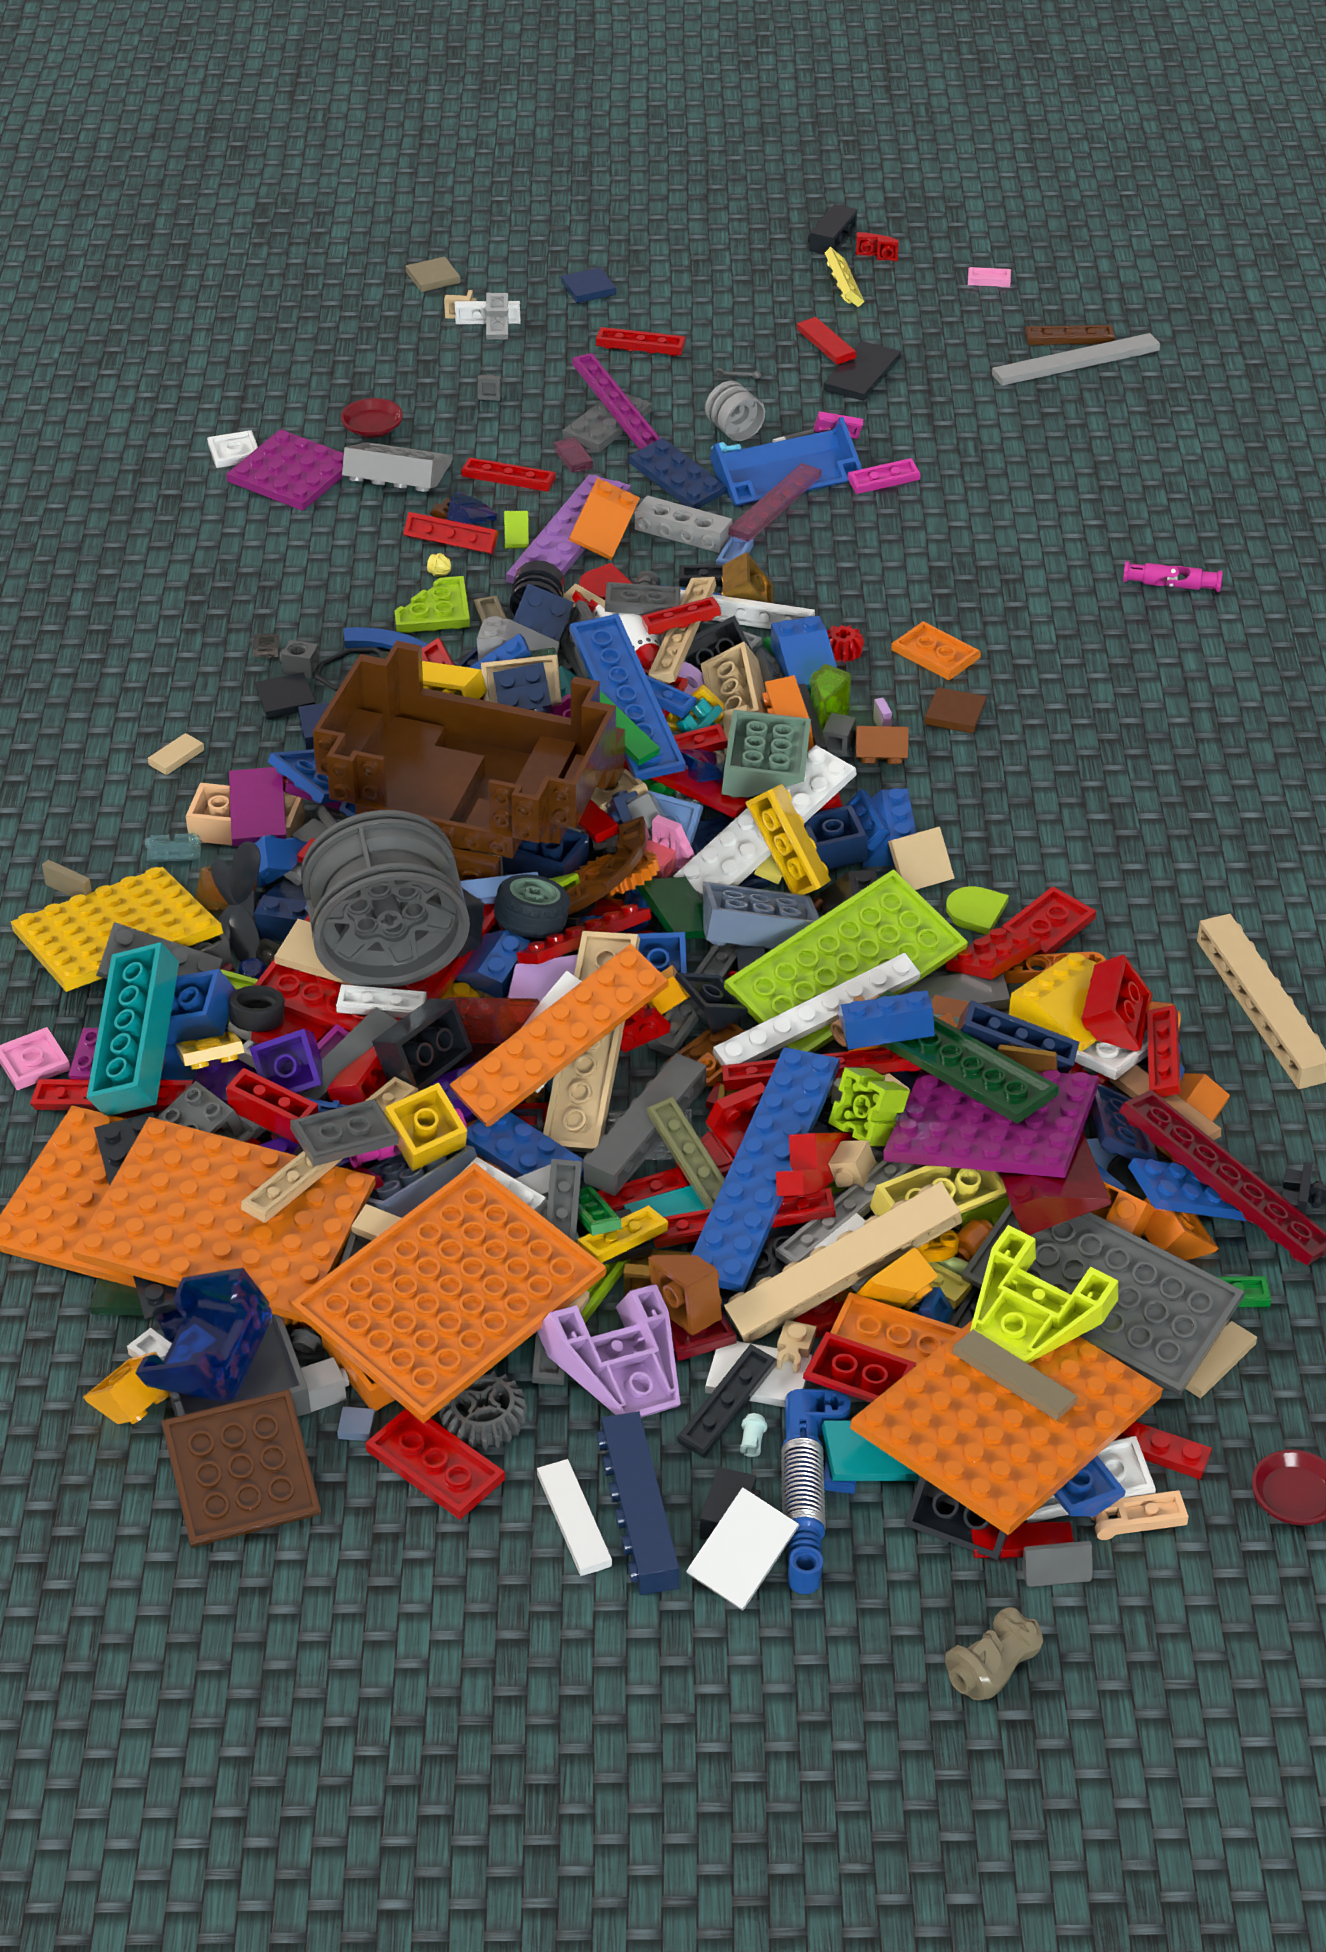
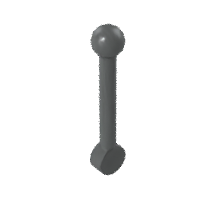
(720, 372)

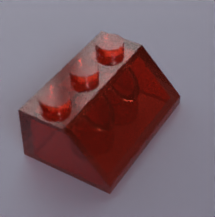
(493, 1018)

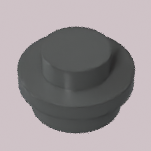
(305, 1340)

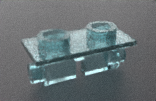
(184, 847)

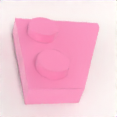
(672, 836)

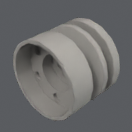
(735, 410)

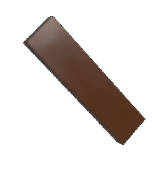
(1069, 334)

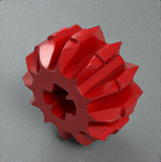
(845, 643)

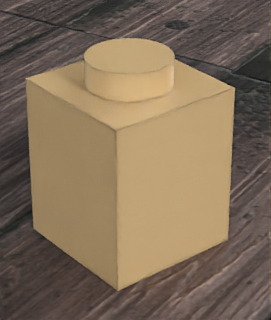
(852, 1163)

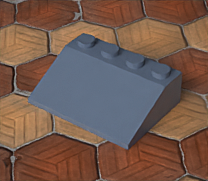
(753, 915)
(407, 1188)

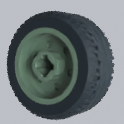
(531, 906)

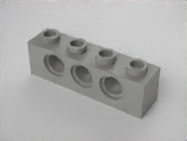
(682, 524)

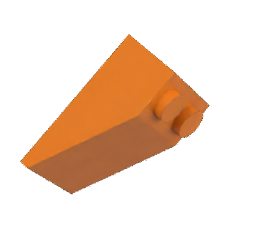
(604, 518)

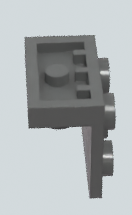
(202, 1111)

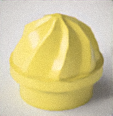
(438, 565)

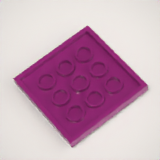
(289, 470)

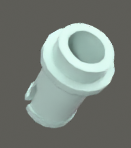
(754, 1427)

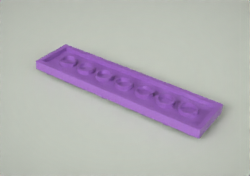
(553, 542)

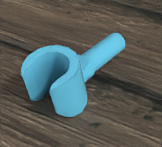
(725, 448)

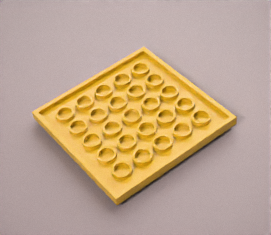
(74, 934)

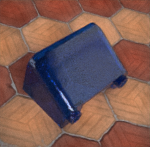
(216, 1340)

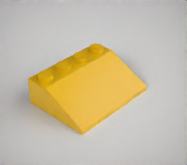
(1057, 999)

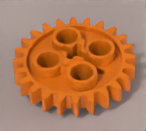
(644, 870)

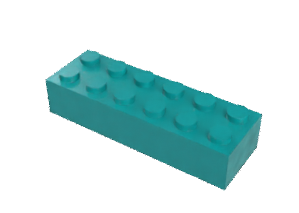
(133, 1029)

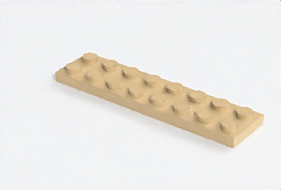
(585, 1086)

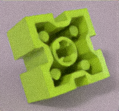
(868, 1105)

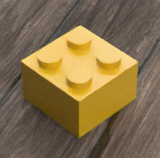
(426, 1126)

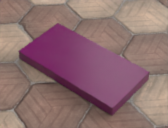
(256, 805)

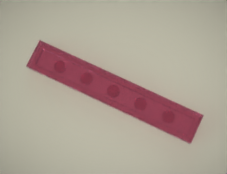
(774, 502)

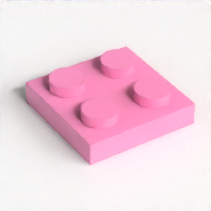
(33, 1058)

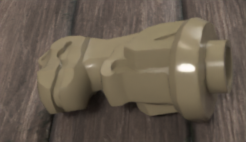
(989, 1663)

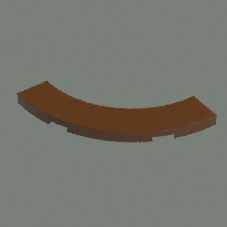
(631, 846)

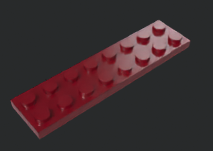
(1226, 1176)

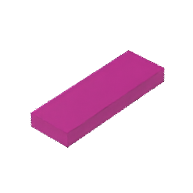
(884, 476)

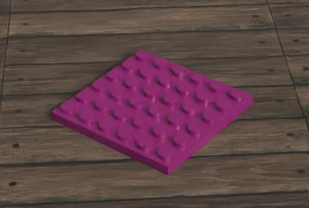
(959, 1132)

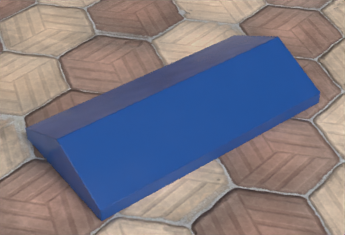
(1090, 1490)

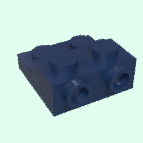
(524, 687)

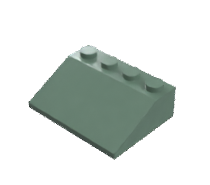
(764, 752)

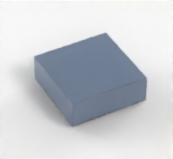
(356, 1423)

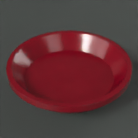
(371, 417)
(1291, 1486)

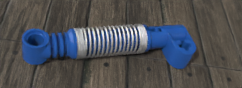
(804, 1479)

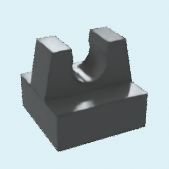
(489, 387)

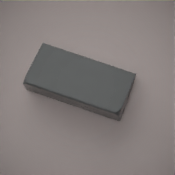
(1057, 1563)

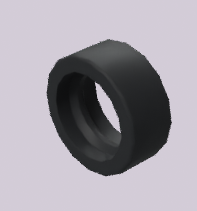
(256, 1020)

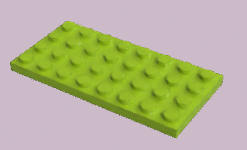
(843, 944)

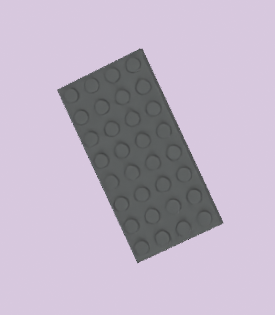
(1164, 1307)

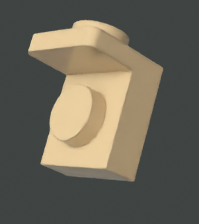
(449, 302)

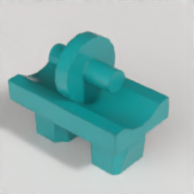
(705, 716)

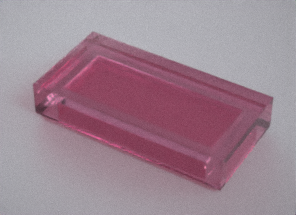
(573, 454)

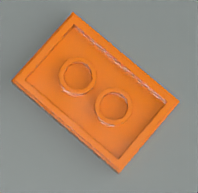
(936, 650)

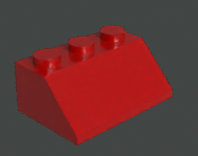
(1117, 1004)
(855, 1368)

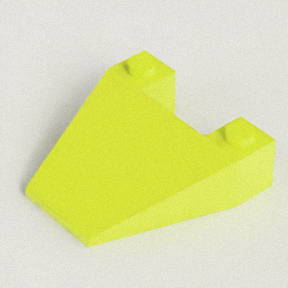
(1030, 1314)

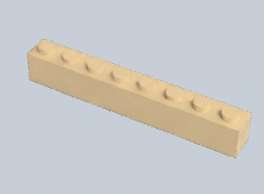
(1264, 1000)
(843, 1262)

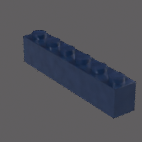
(639, 1504)

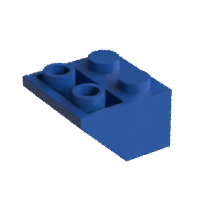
(277, 857)

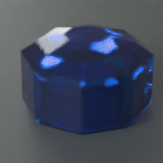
(252, 968)

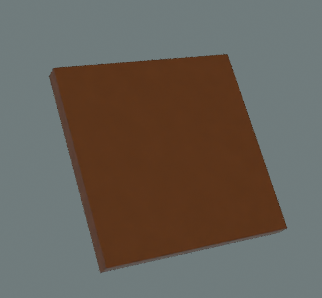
(240, 1468)

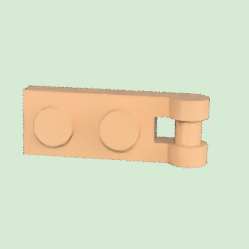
(1141, 1514)

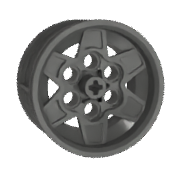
(384, 899)

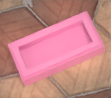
(989, 277)

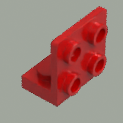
(733, 1114)

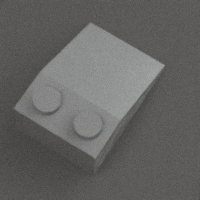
(498, 631)

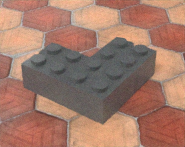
(271, 1371)

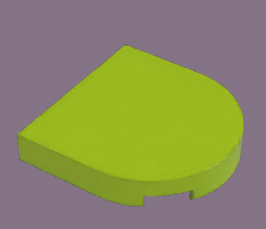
(976, 908)

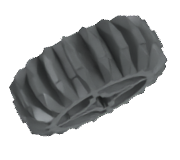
(485, 1418)

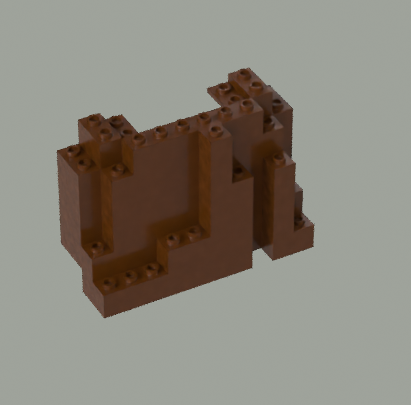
(464, 761)

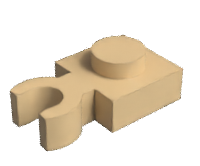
(795, 1343)

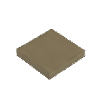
(433, 274)

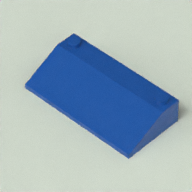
(758, 469)

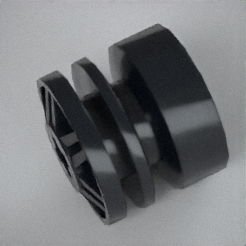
(539, 574)

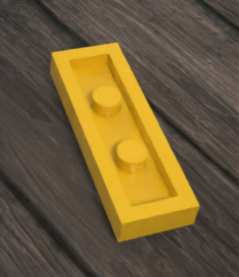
(635, 1230)

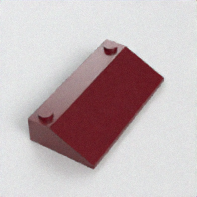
(1049, 1200)

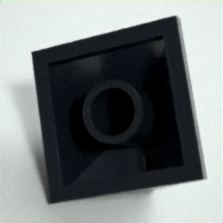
(710, 1000)

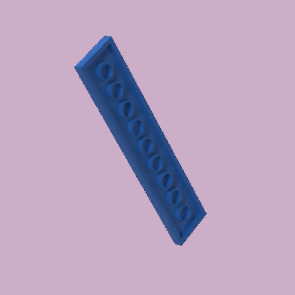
(749, 1192)

